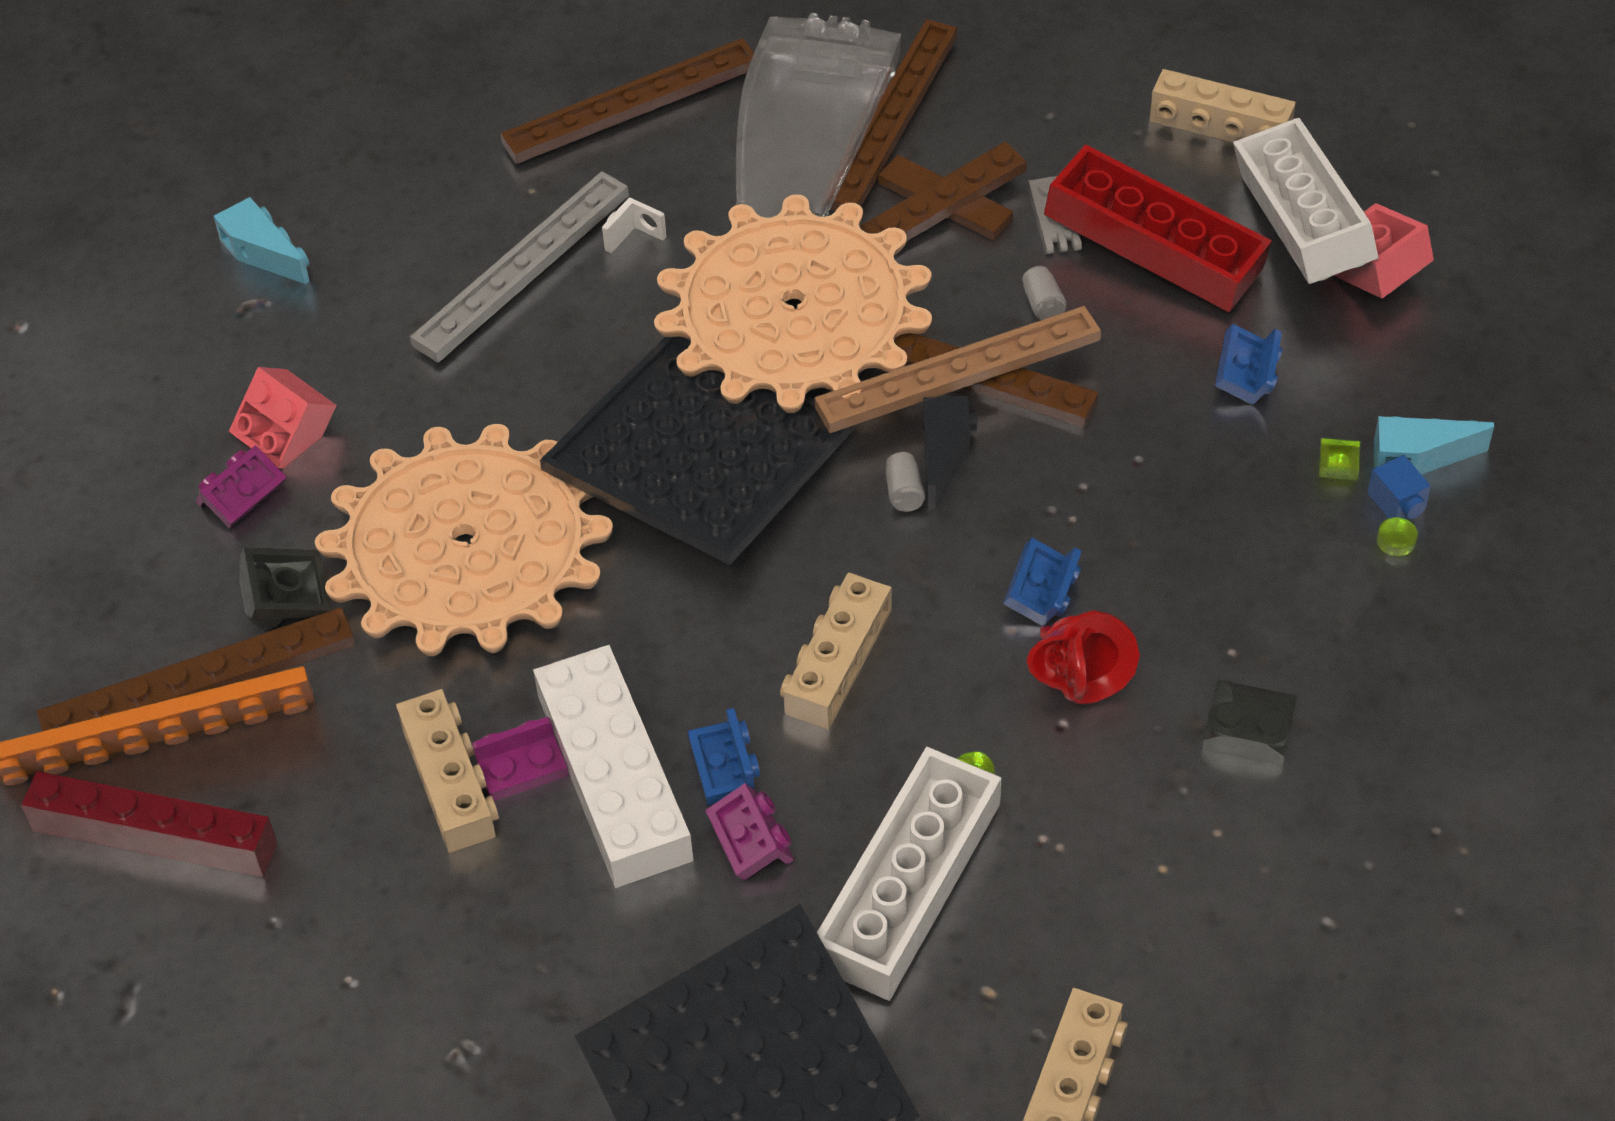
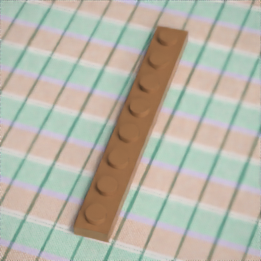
(957, 369)

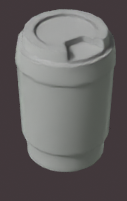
(1043, 293)
(904, 482)

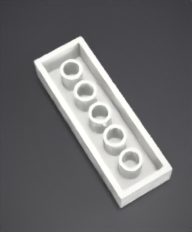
(1305, 201)
(613, 766)
(909, 871)

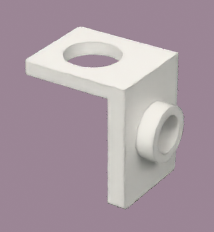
(628, 217)

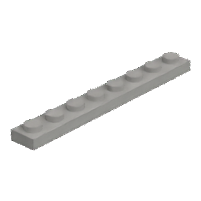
(519, 267)

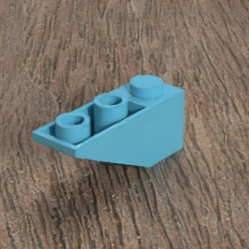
(256, 241)
(1429, 442)

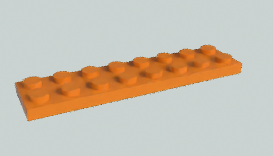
(165, 720)

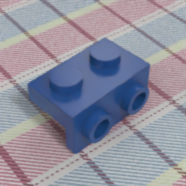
(1248, 363)
(1042, 581)
(723, 758)

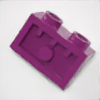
(240, 486)
(520, 758)
(749, 830)

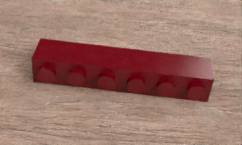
(149, 824)

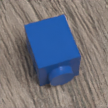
(1399, 489)

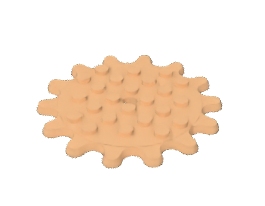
(846, 314)
(420, 577)

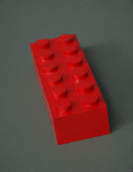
(1157, 227)

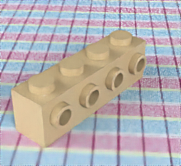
(1215, 107)
(836, 651)
(446, 770)
(1078, 1060)

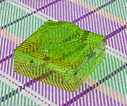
(1339, 459)

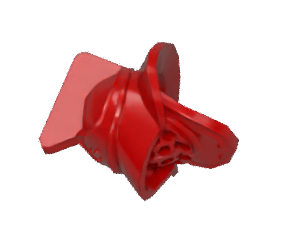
(1085, 656)

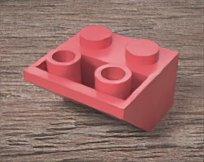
(281, 415)

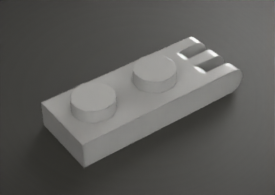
(1049, 229)

